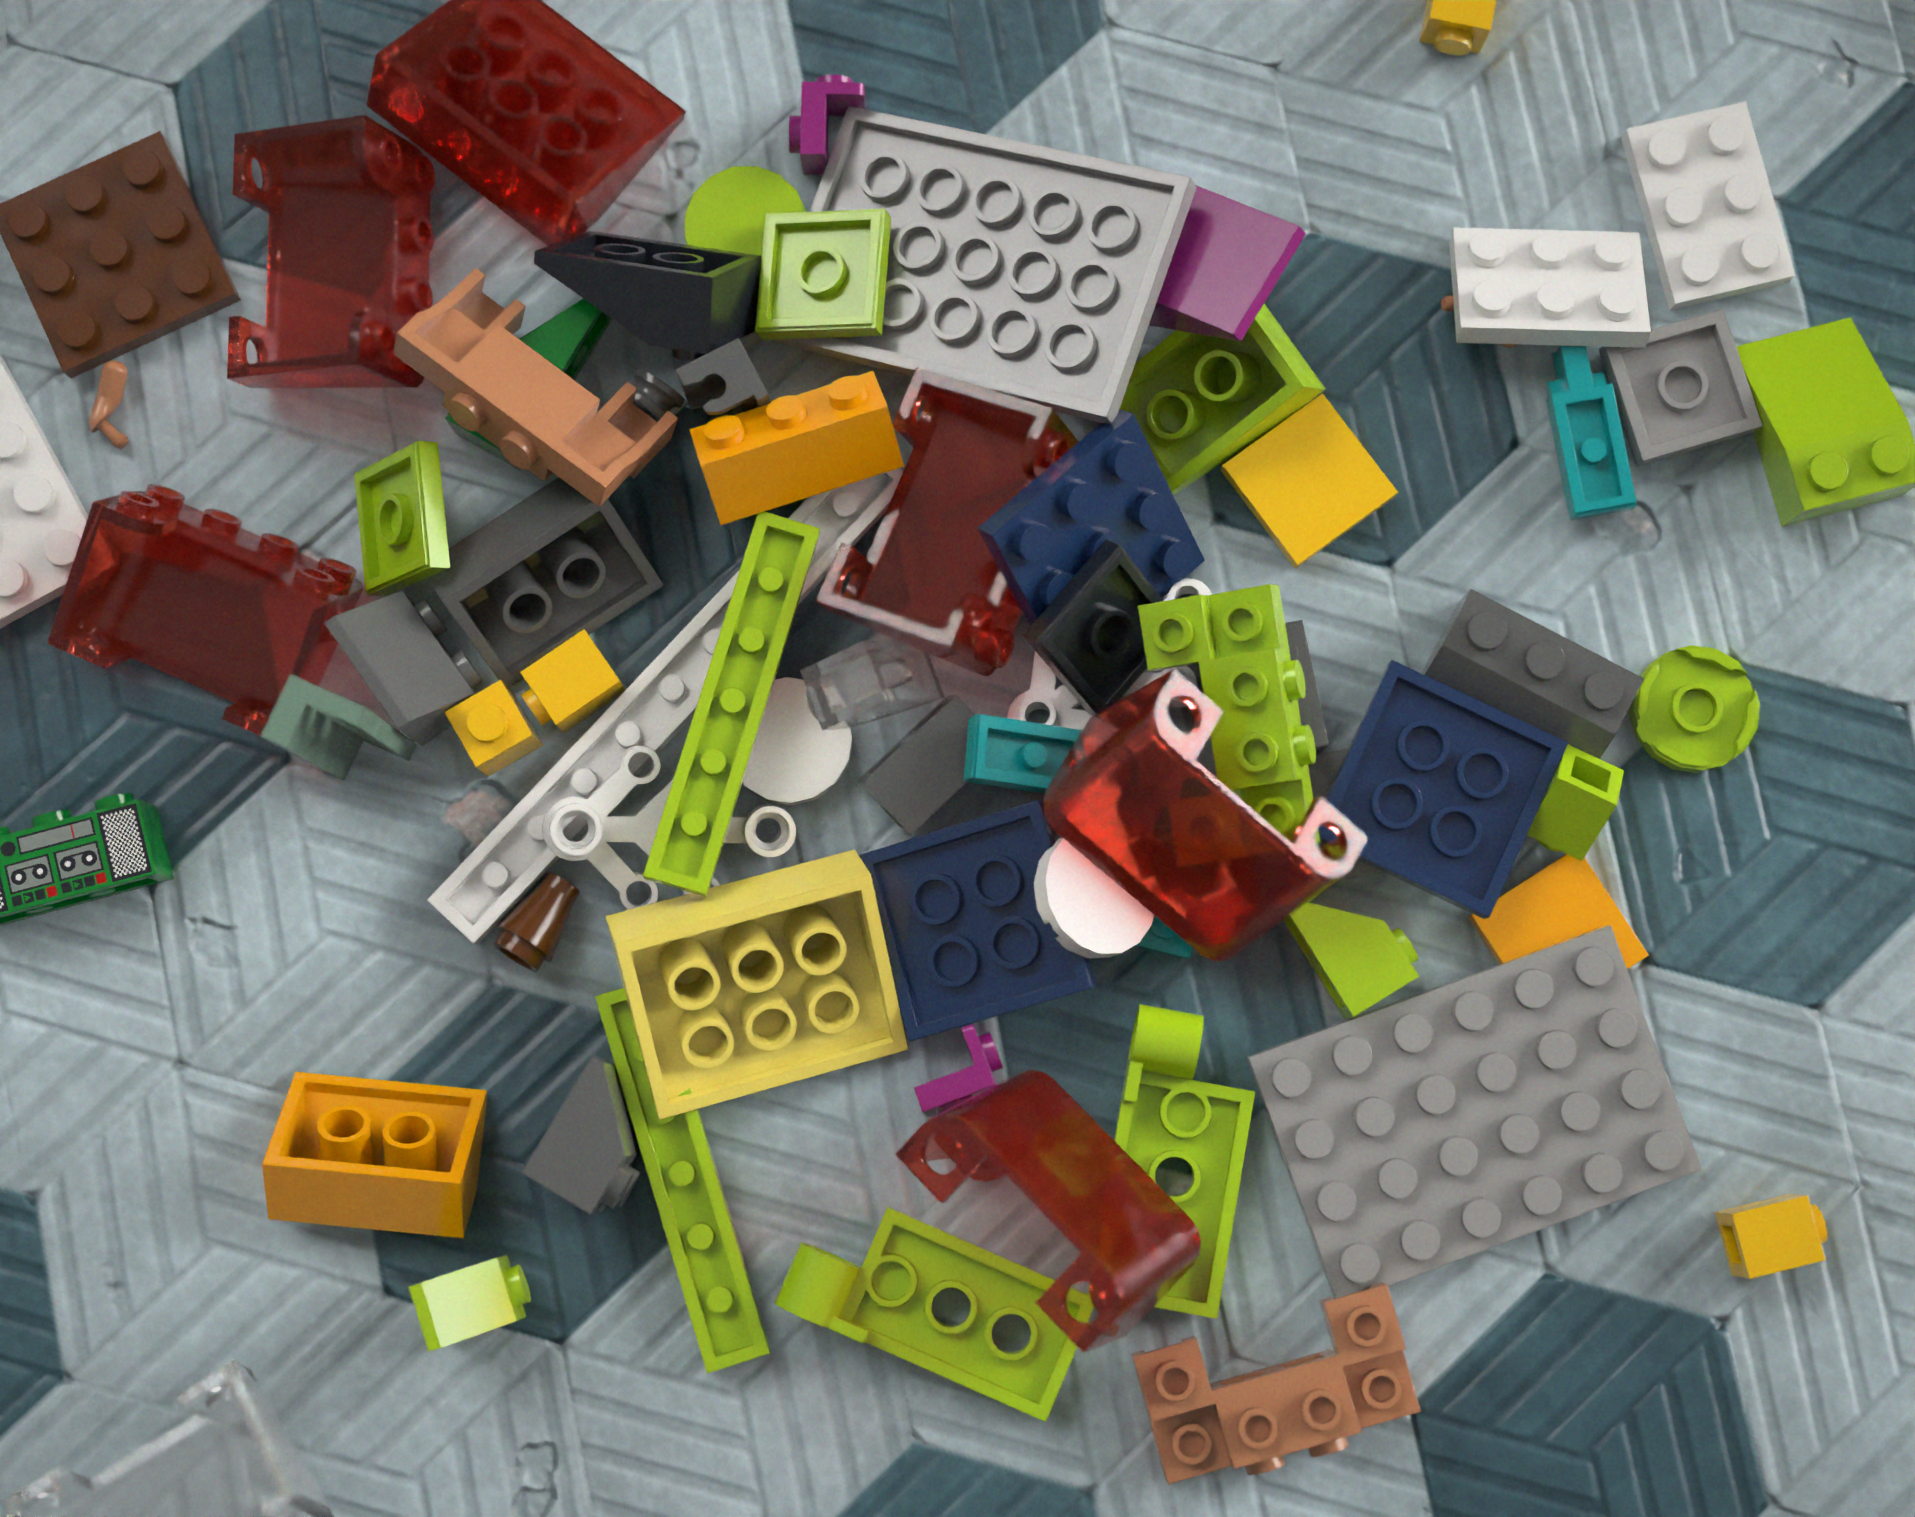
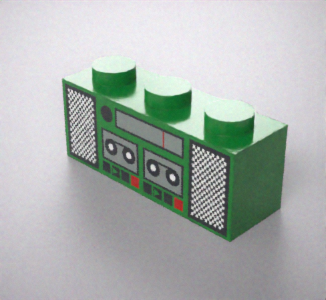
(81, 857)

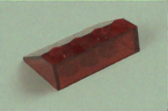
(523, 110)

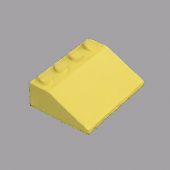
(758, 982)

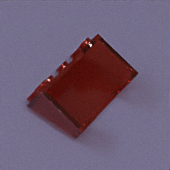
(342, 254)
(928, 565)
(201, 600)
(1178, 834)
(1105, 1204)

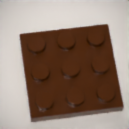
(115, 255)

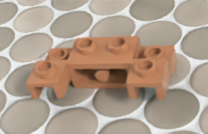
(525, 401)
(1283, 1406)

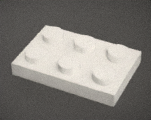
(1707, 205)
(1549, 287)

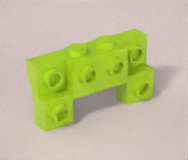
(1250, 676)

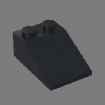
(661, 289)

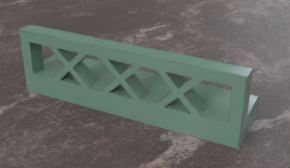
(328, 728)

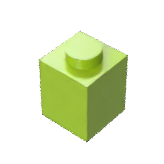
(1576, 803)

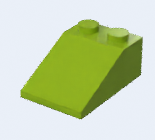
(1216, 395)
(1828, 422)

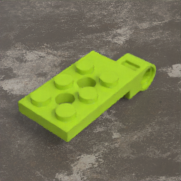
(1188, 1119)
(891, 1308)

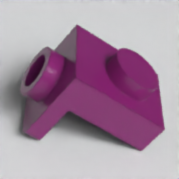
(810, 130)
(960, 1085)

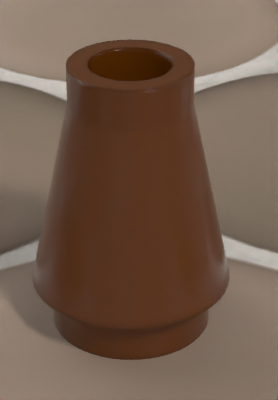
(536, 925)

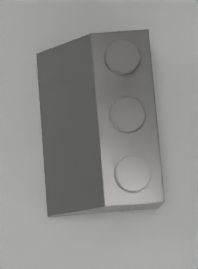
(542, 577)
(1532, 673)

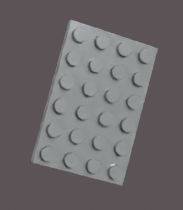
(1006, 259)
(1473, 1113)

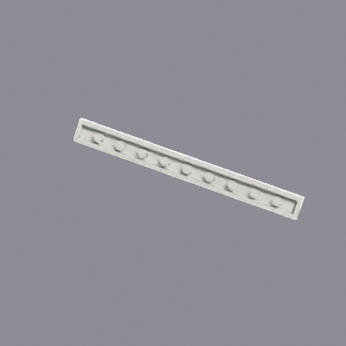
(645, 715)

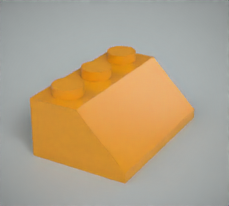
(797, 447)
(375, 1155)

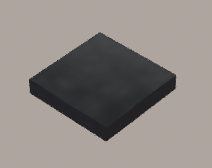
(1095, 629)

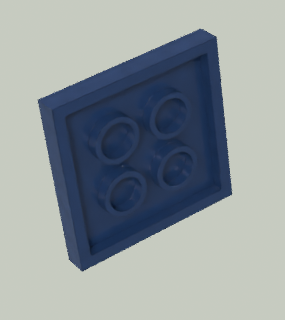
(1091, 494)
(1442, 787)
(968, 922)

